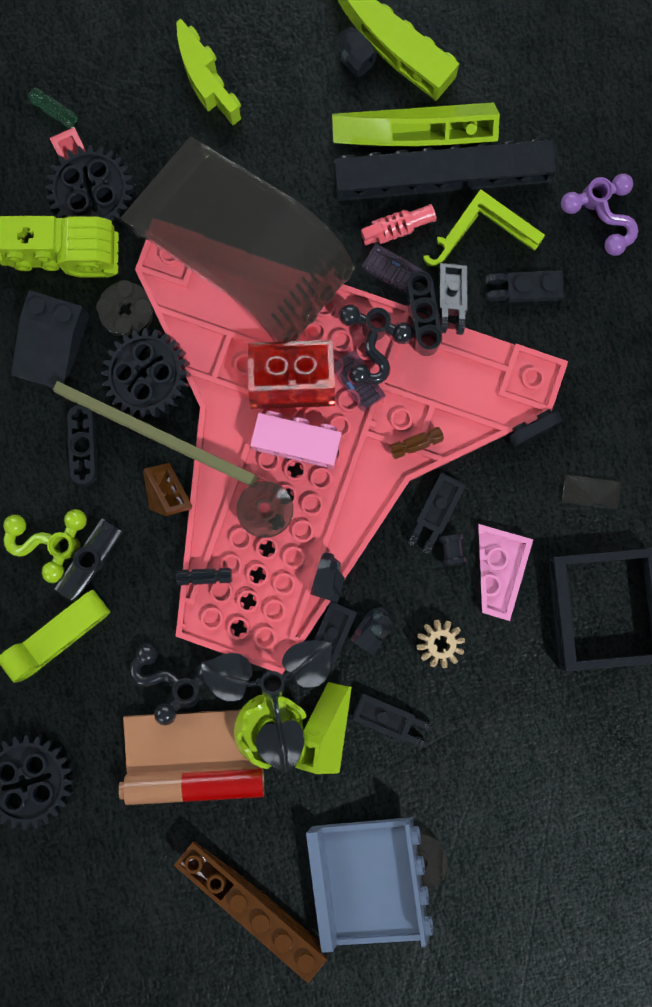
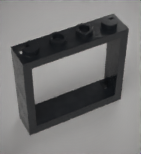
(563, 613)

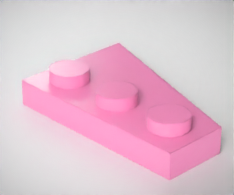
(502, 568)

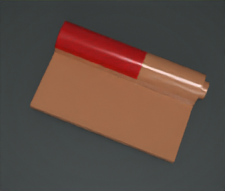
(186, 760)

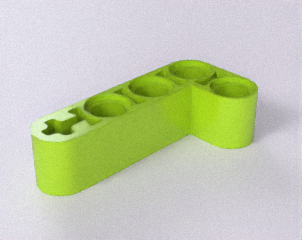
(53, 638)

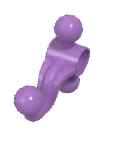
(620, 185)

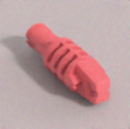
(397, 225)

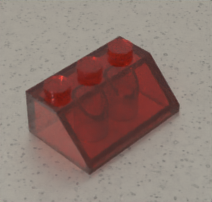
(291, 374)

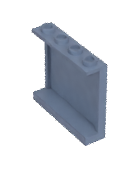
(368, 883)

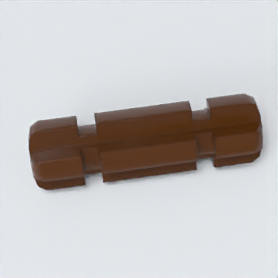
(416, 442)

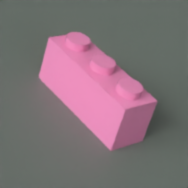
(296, 439)

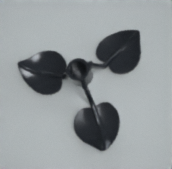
(230, 674)

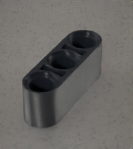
(423, 300)

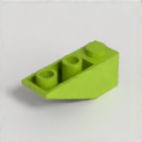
(326, 731)

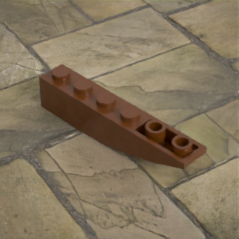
(254, 911)

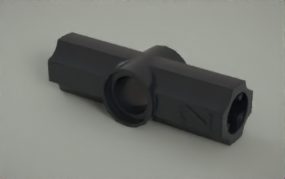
(78, 575)

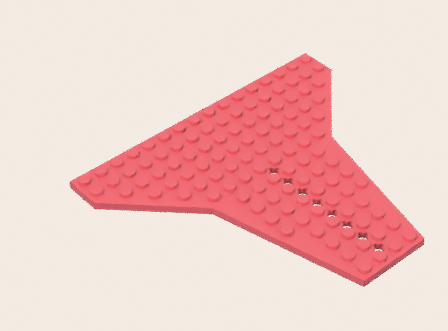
(468, 388)

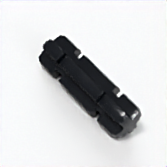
(204, 576)

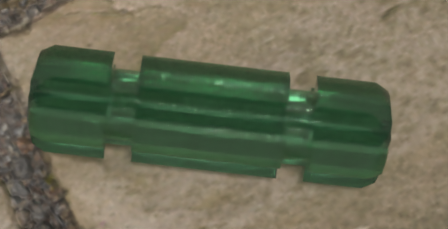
(52, 107)

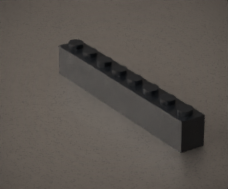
(445, 169)

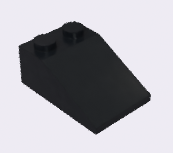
(48, 339)

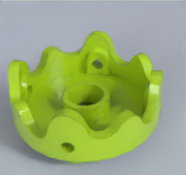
(256, 715)

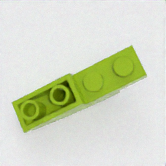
(202, 74)

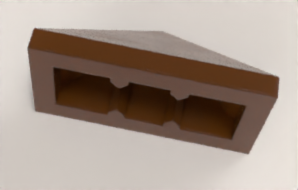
(165, 491)

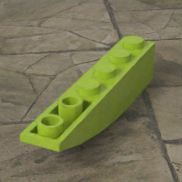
(403, 46)
(419, 126)

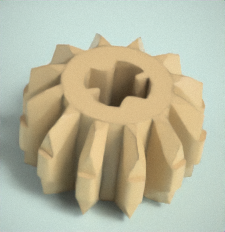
(449, 638)

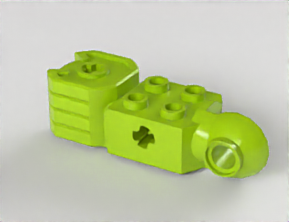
(74, 243)

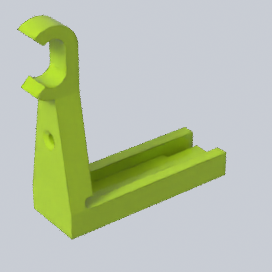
(497, 213)

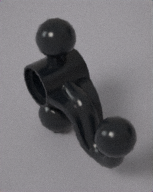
(401, 333)
(165, 712)

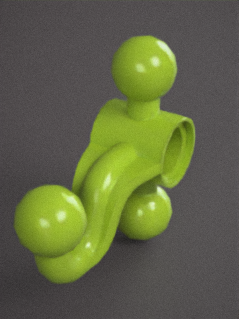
(52, 571)

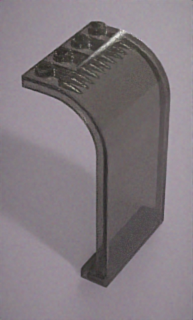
(242, 238)

